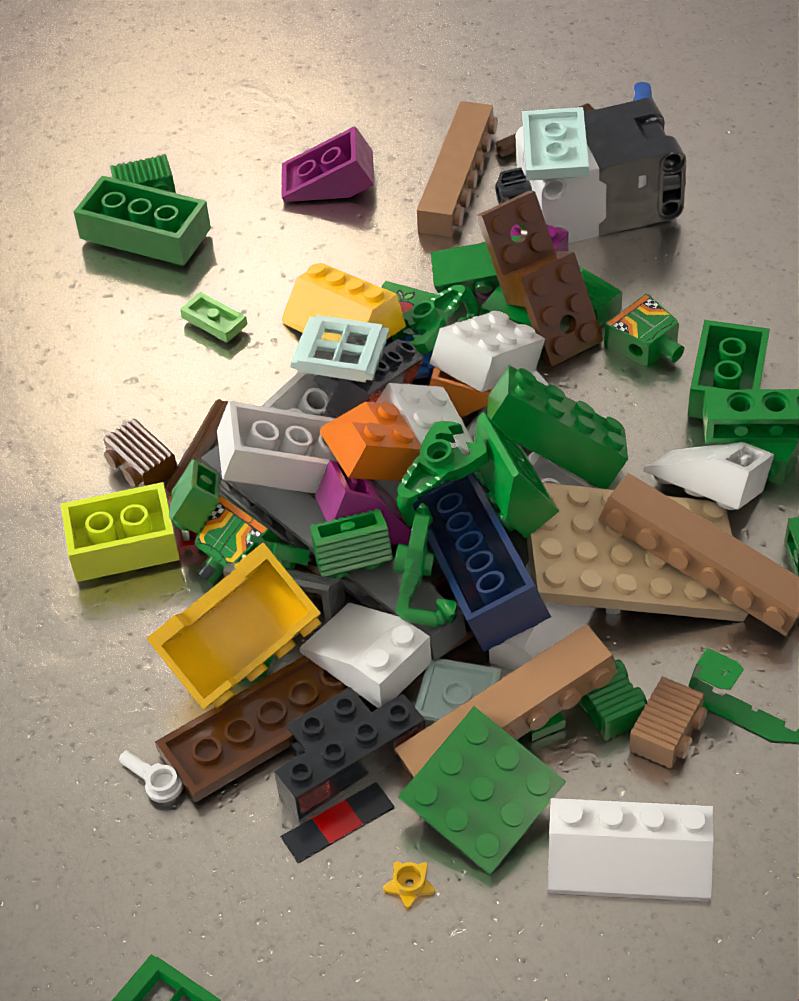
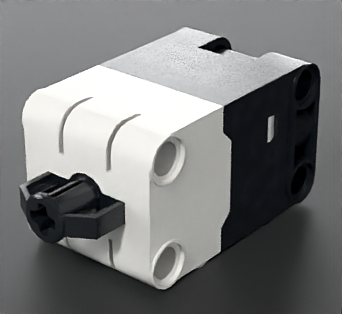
(631, 181)

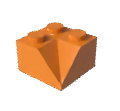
(372, 442)

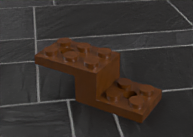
(540, 277)

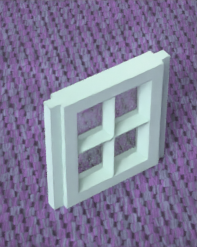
(340, 348)

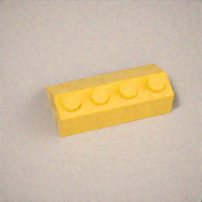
(341, 295)

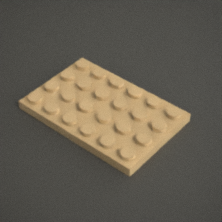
(592, 565)

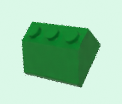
(512, 481)

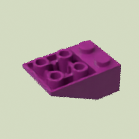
(347, 496)

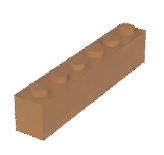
(456, 169)
(704, 552)
(526, 695)

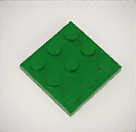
(482, 790)

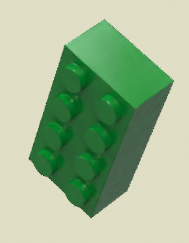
(142, 220)
(558, 427)

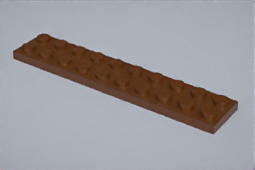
(254, 722)

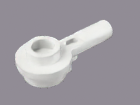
(161, 780)

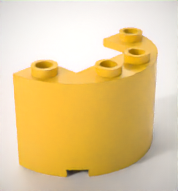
(235, 628)

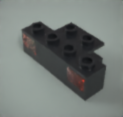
(396, 365)
(341, 749)

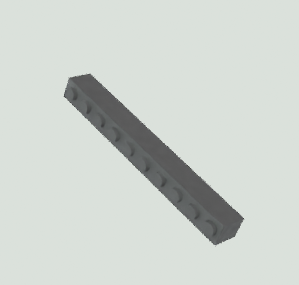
(290, 517)

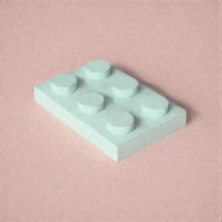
(555, 143)

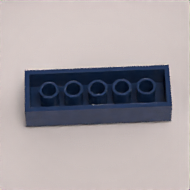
(481, 563)

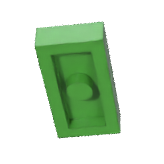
(213, 316)

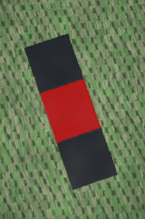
(337, 821)

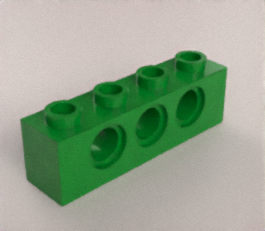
(751, 416)

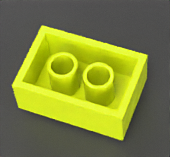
(119, 532)

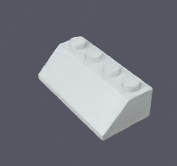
(630, 850)

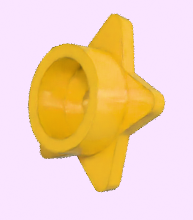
(406, 872)

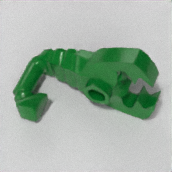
(433, 314)
(435, 465)
(413, 563)

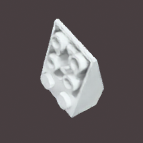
(723, 472)

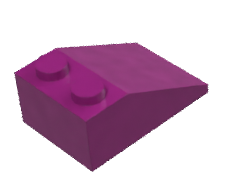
(330, 169)

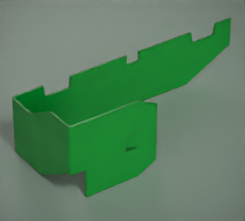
(710, 670)

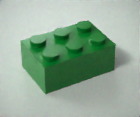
(727, 359)

